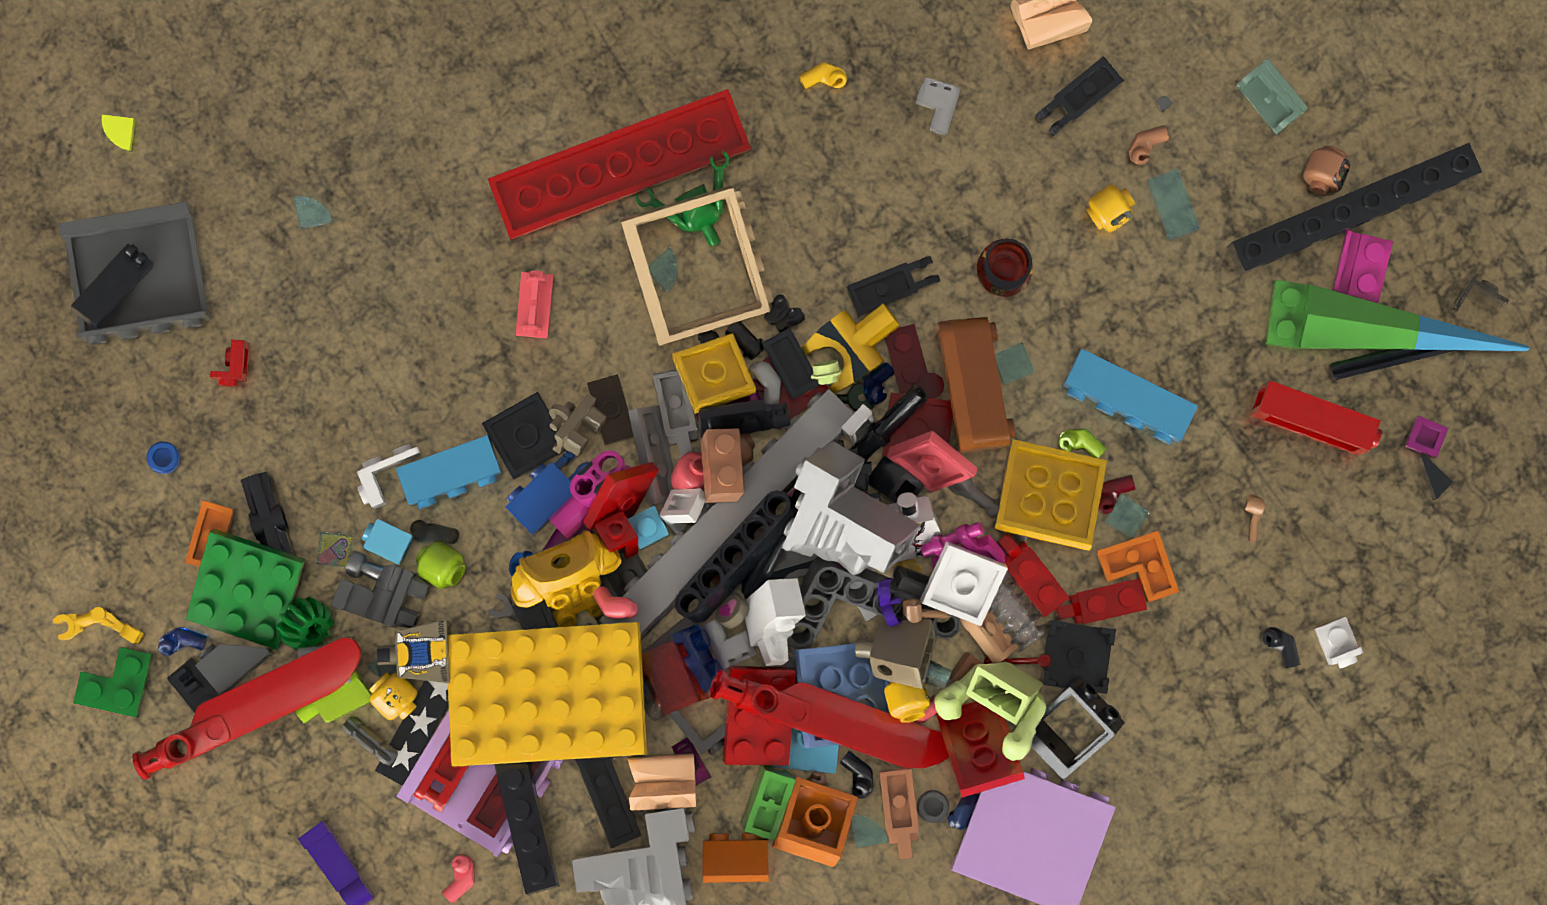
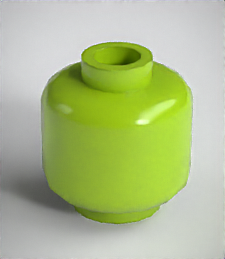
(440, 565)

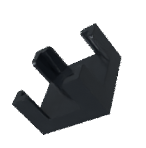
(1077, 652)

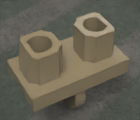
(571, 423)

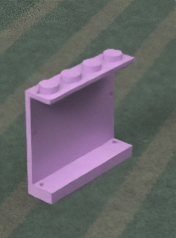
(467, 793)

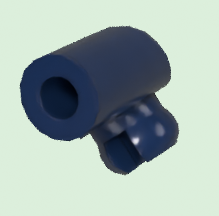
(961, 815)

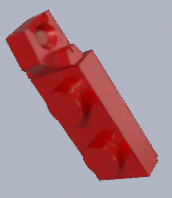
(1032, 576)
(1104, 602)

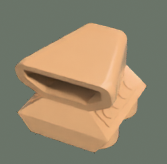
(1049, 20)
(663, 781)

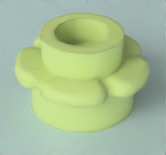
(826, 372)

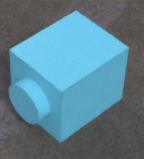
(648, 527)
(387, 541)

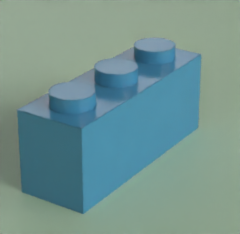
(449, 472)

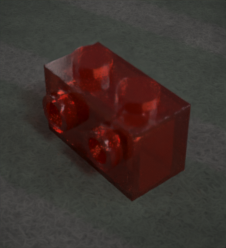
(671, 678)

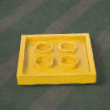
(1051, 494)

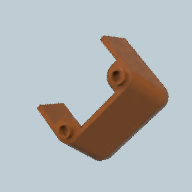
(974, 384)

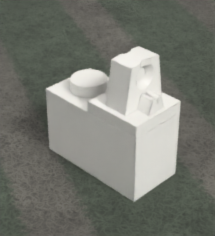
(772, 616)

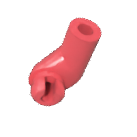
(614, 606)

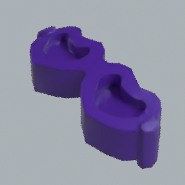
(885, 602)

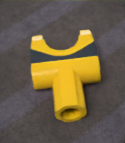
(854, 343)

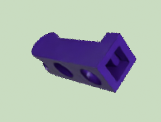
(336, 864)

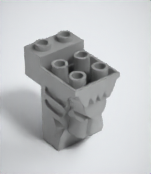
(842, 520)
(646, 872)

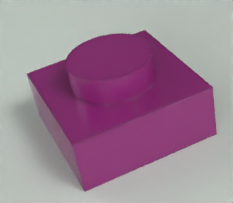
(1426, 437)

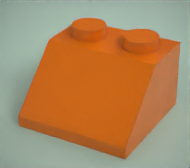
(816, 822)
(735, 859)

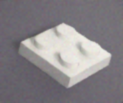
(963, 583)

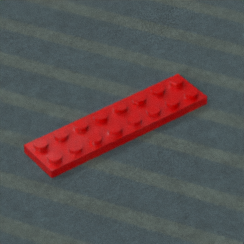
(618, 164)

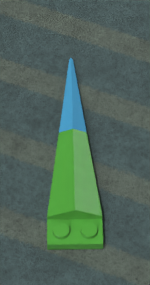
(1325, 319)

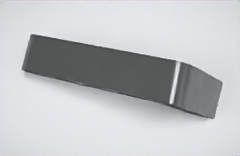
(865, 597)

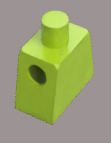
(340, 703)

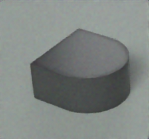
(1163, 103)

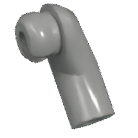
(769, 379)

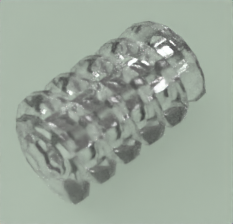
(1016, 616)

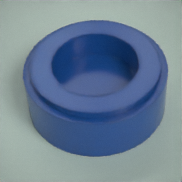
(163, 457)

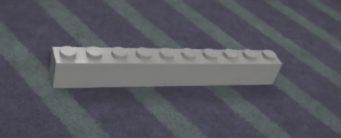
(773, 471)

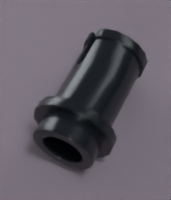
(746, 340)

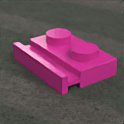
(1362, 266)

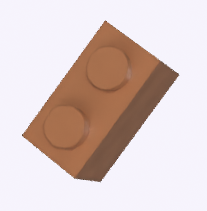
(722, 465)

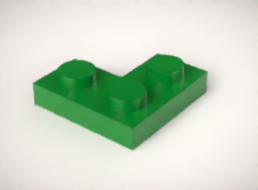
(123, 691)

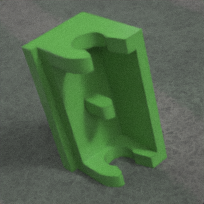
(767, 802)

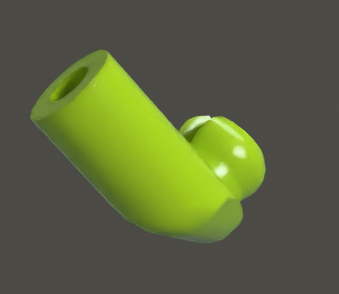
(1081, 439)

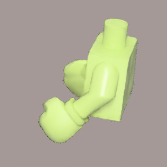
(1005, 692)

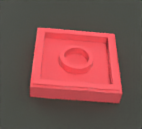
(932, 461)

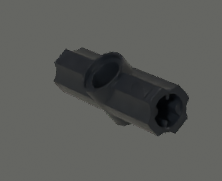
(265, 514)

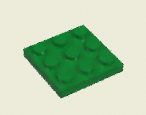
(244, 588)

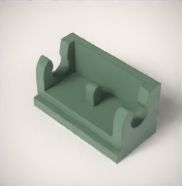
(1272, 96)

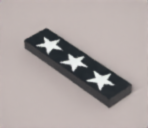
(416, 730)

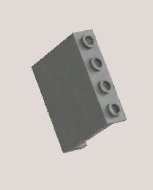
(168, 293)

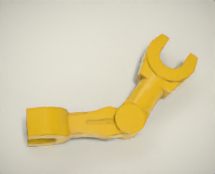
(97, 615)

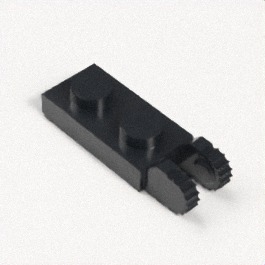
(1082, 94)
(889, 286)

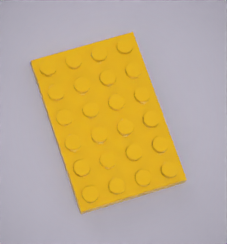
(546, 694)

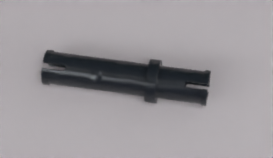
(879, 433)

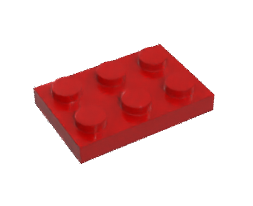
(751, 737)
(976, 749)

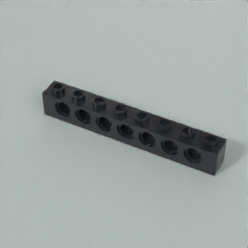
(1354, 209)

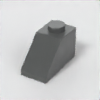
(230, 664)

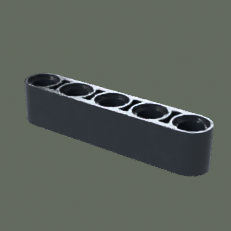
(721, 561)

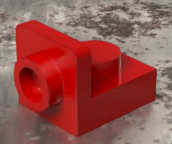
(237, 360)
(618, 534)

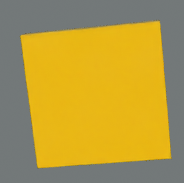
(713, 373)

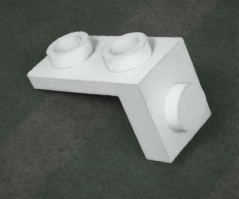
(370, 489)

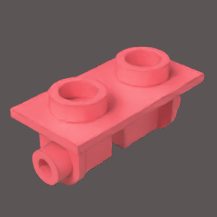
(534, 304)

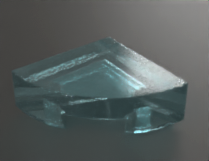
(311, 212)
(665, 269)
(867, 831)

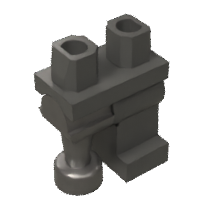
(387, 599)

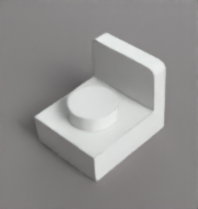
(682, 507)
(1338, 643)

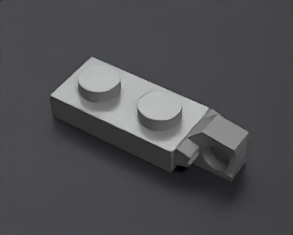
(675, 410)

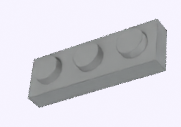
(653, 447)

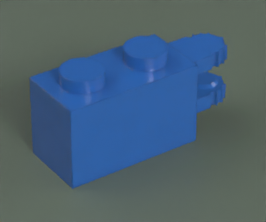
(543, 495)

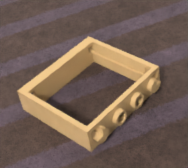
(752, 262)

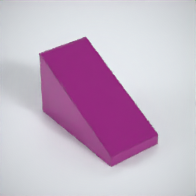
(701, 771)

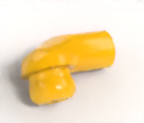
(824, 73)

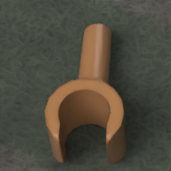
(1256, 506)
(914, 613)

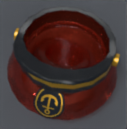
(1005, 267)

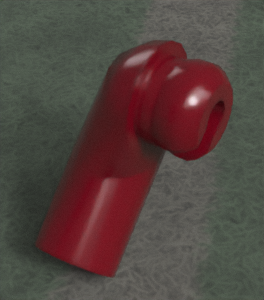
(1111, 491)

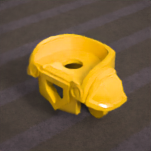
(567, 585)

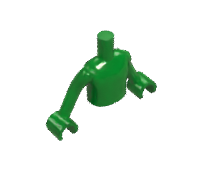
(700, 217)

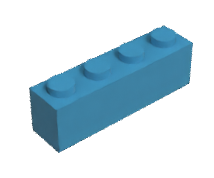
(1129, 396)

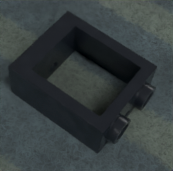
(1054, 749)

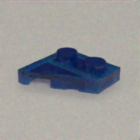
(699, 656)

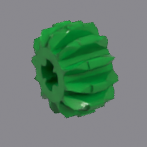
(305, 623)

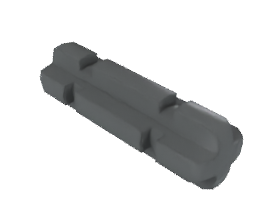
(370, 740)

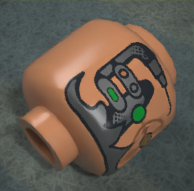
(1326, 170)

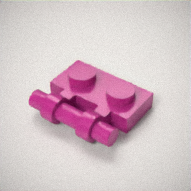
(965, 535)

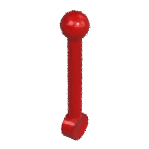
(1043, 660)

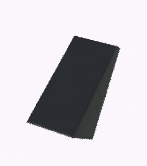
(1434, 477)

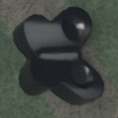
(782, 315)

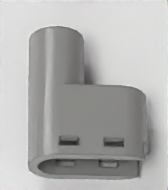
(941, 98)
(728, 648)

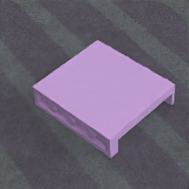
(1035, 839)

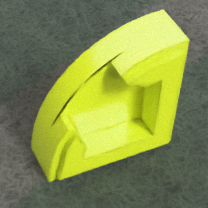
(119, 130)

